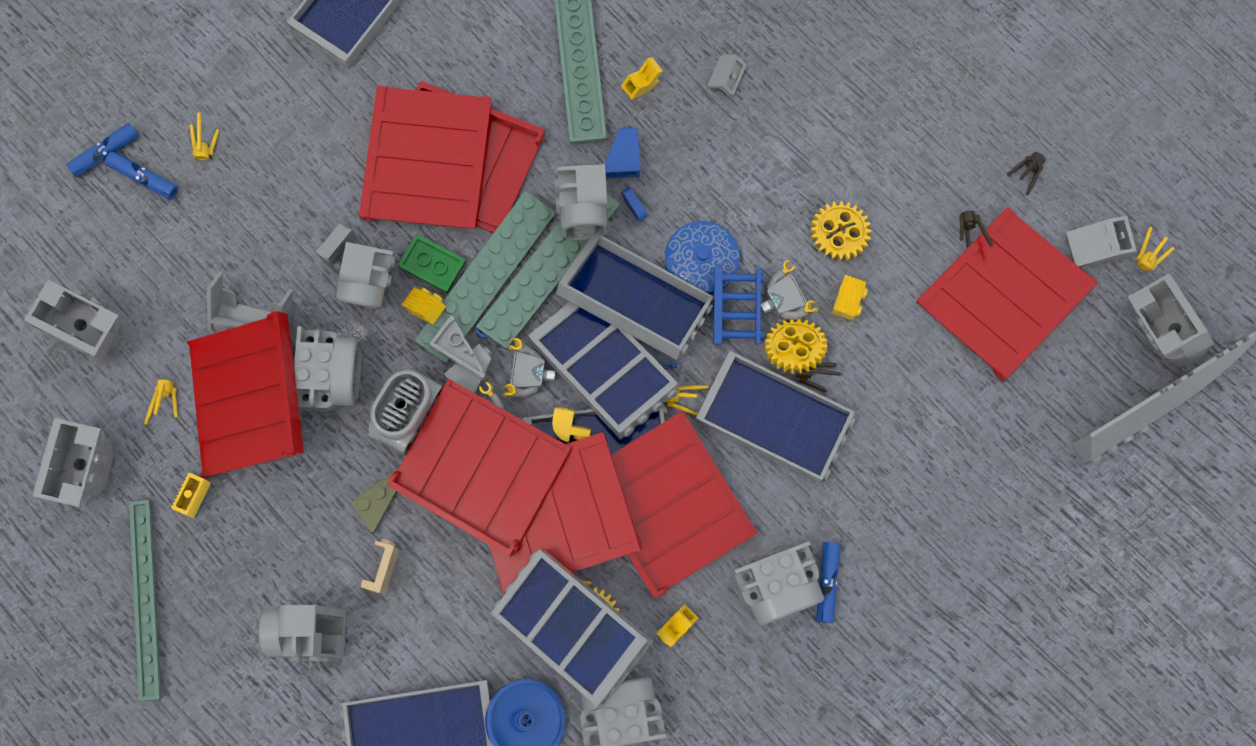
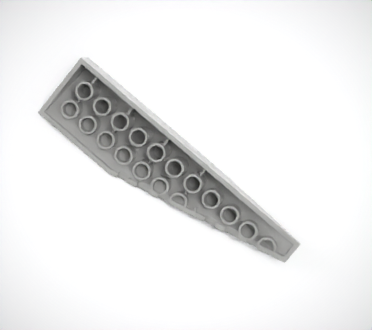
(1158, 404)

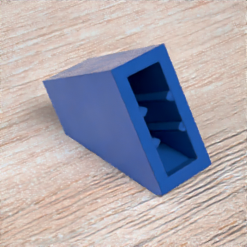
(624, 155)

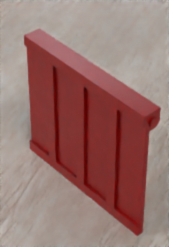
(425, 158)
(507, 160)
(1007, 294)
(246, 395)
(480, 467)
(677, 504)
(580, 516)

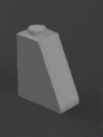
(467, 379)

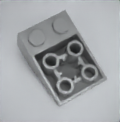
(1101, 242)

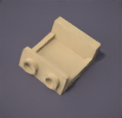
(385, 569)

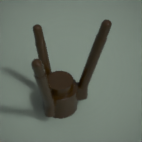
(1033, 163)
(968, 221)
(804, 375)

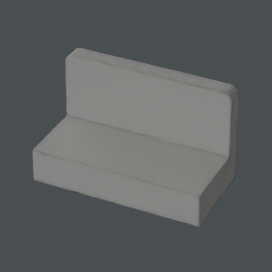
(727, 74)
(335, 244)

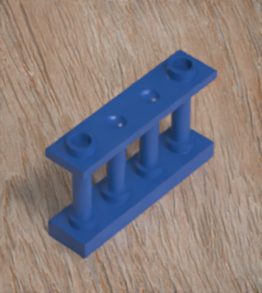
(721, 296)

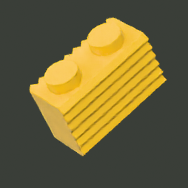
(849, 298)
(424, 305)
(191, 495)

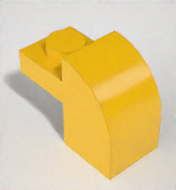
(643, 80)
(563, 425)
(677, 626)

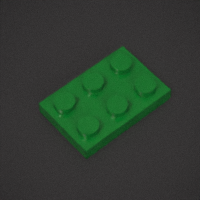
(431, 263)

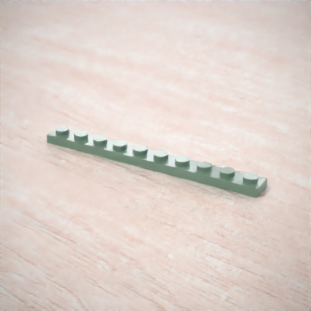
(145, 600)

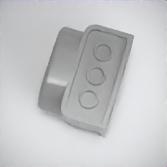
(582, 201)
(364, 275)
(1165, 313)
(62, 314)
(326, 370)
(396, 426)
(61, 468)
(779, 584)
(303, 632)
(627, 717)

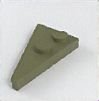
(373, 503)

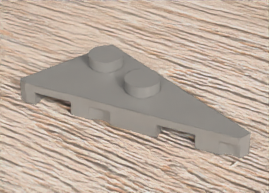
(453, 345)

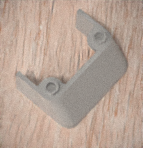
(225, 313)

